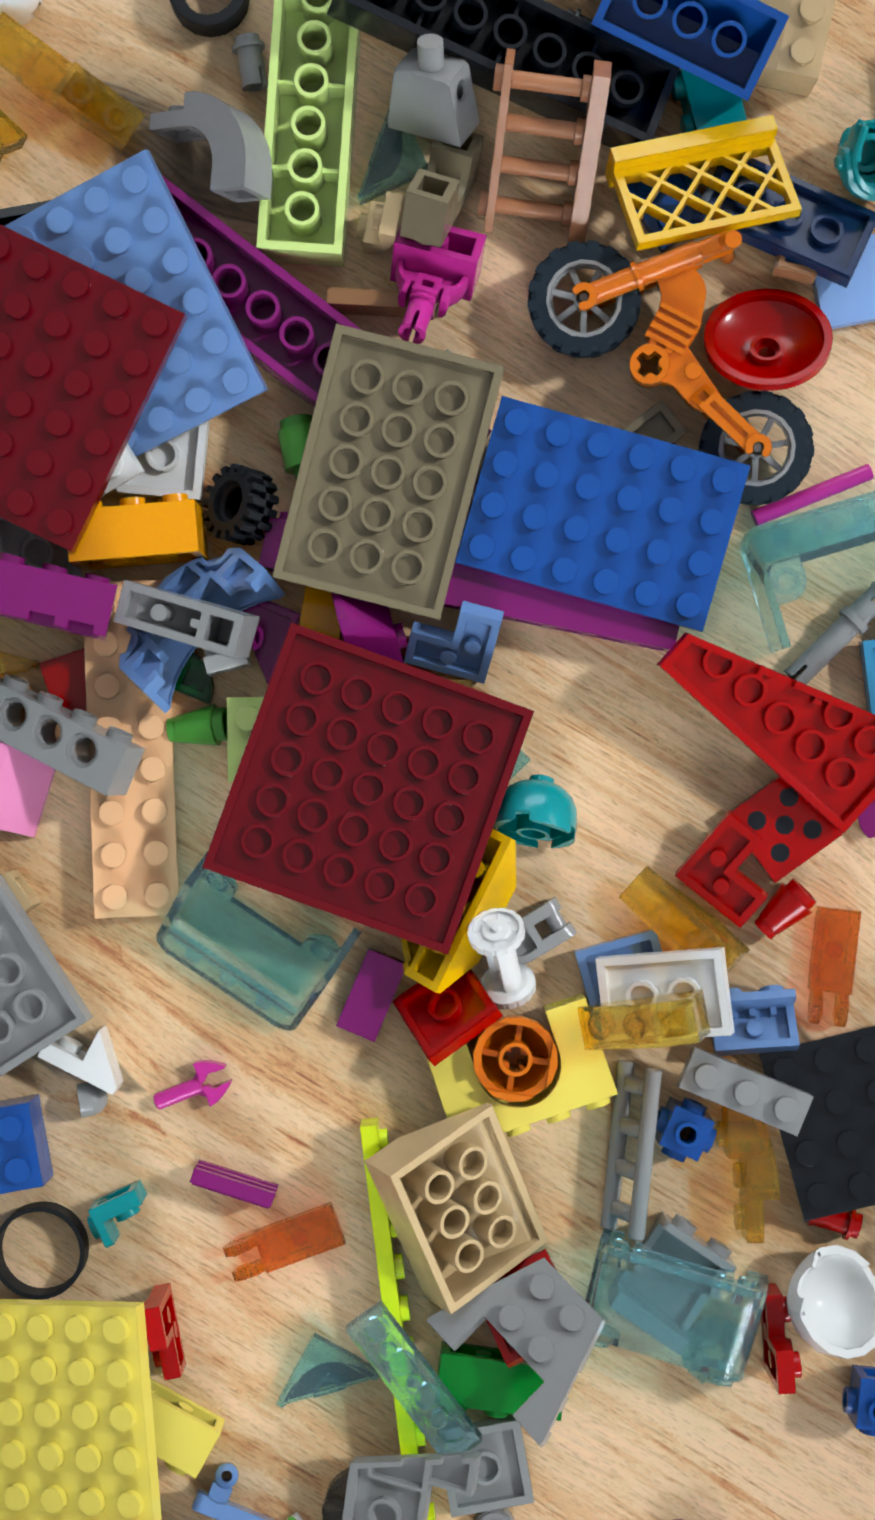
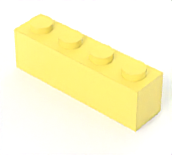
(182, 1430)

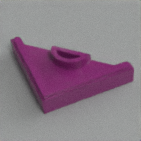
(271, 633)

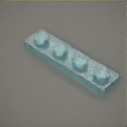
(413, 1381)

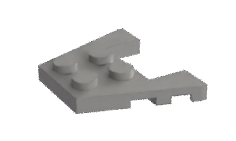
(544, 1324)
(402, 1484)

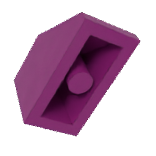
(369, 626)

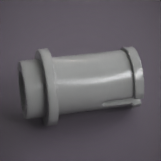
(250, 60)

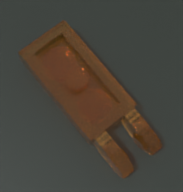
(833, 961)
(288, 1241)

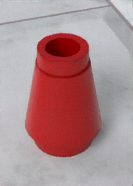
(785, 908)

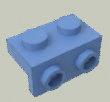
(761, 1021)

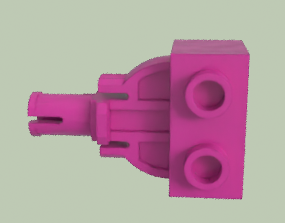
(434, 277)

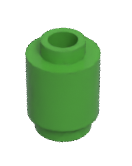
(293, 440)

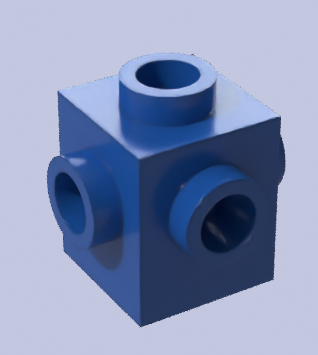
(677, 1116)
(859, 1399)

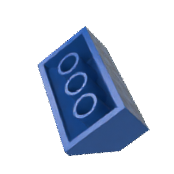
(708, 38)

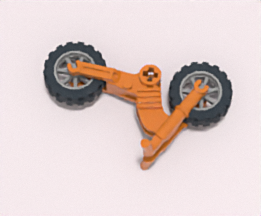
(669, 341)

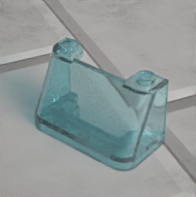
(675, 1308)

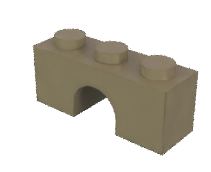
(440, 191)

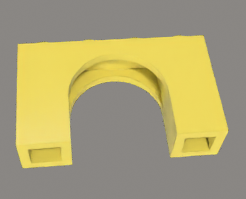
(579, 1079)

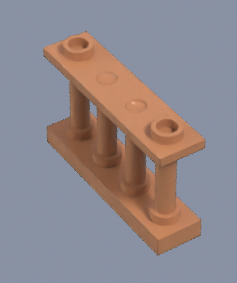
(585, 133)

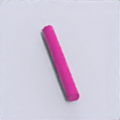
(812, 494)

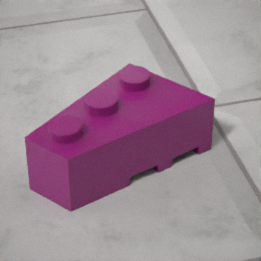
(55, 598)

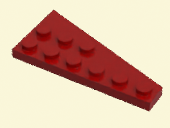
(797, 731)

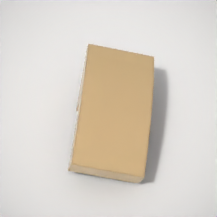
(380, 224)

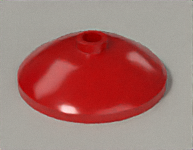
(768, 339)

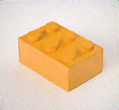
(143, 534)

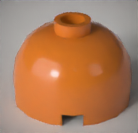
(515, 1058)

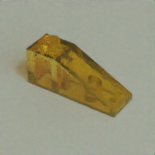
(679, 918)

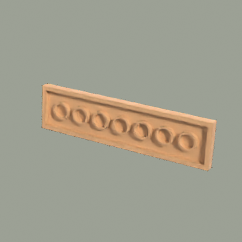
(134, 831)

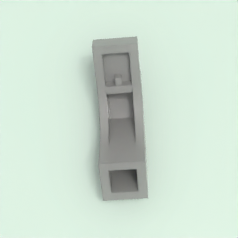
(237, 144)

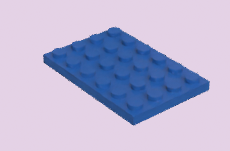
(602, 514)

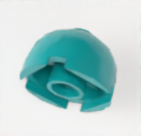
(538, 811)

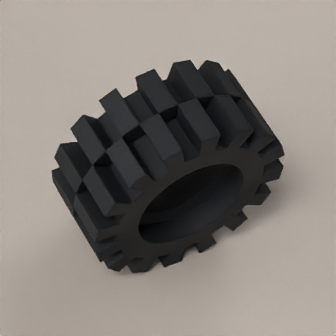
(244, 523)

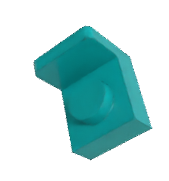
(118, 1204)

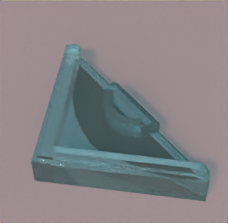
(391, 163)
(324, 1370)

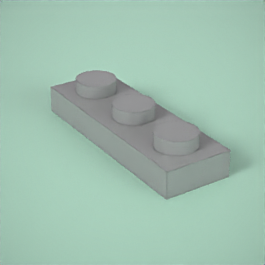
(745, 1090)

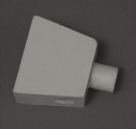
(433, 94)

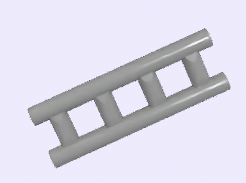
(616, 1164)

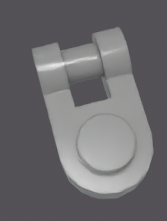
(535, 946)

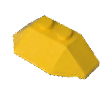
(491, 889)

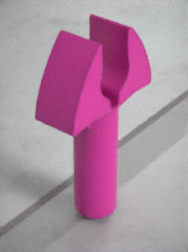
(194, 1086)

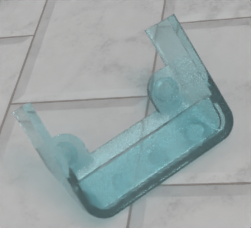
(777, 549)
(246, 951)

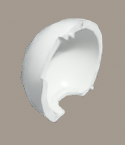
(834, 1302)

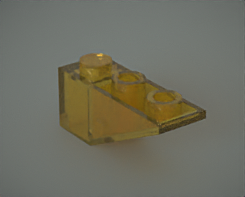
(645, 1022)

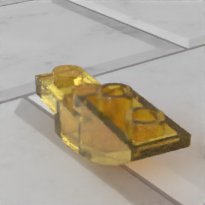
(66, 85)
(754, 1173)

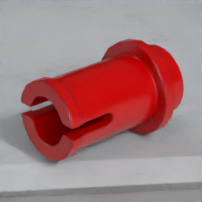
(844, 1223)

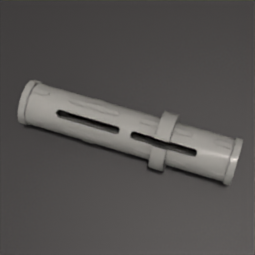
(852, 621)

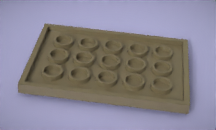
(388, 471)

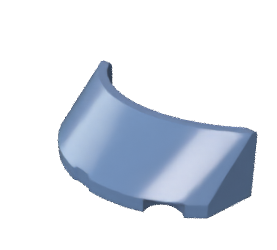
(228, 580)

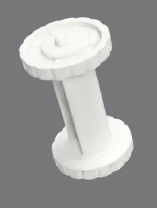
(497, 936)

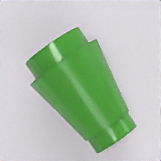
(199, 726)

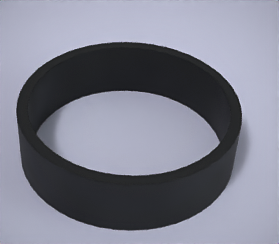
(77, 1226)

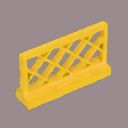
(692, 155)

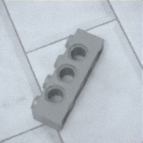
(115, 754)

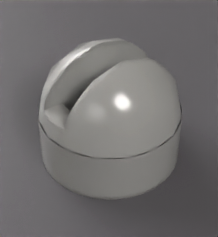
(91, 1099)

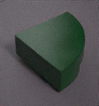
(195, 680)

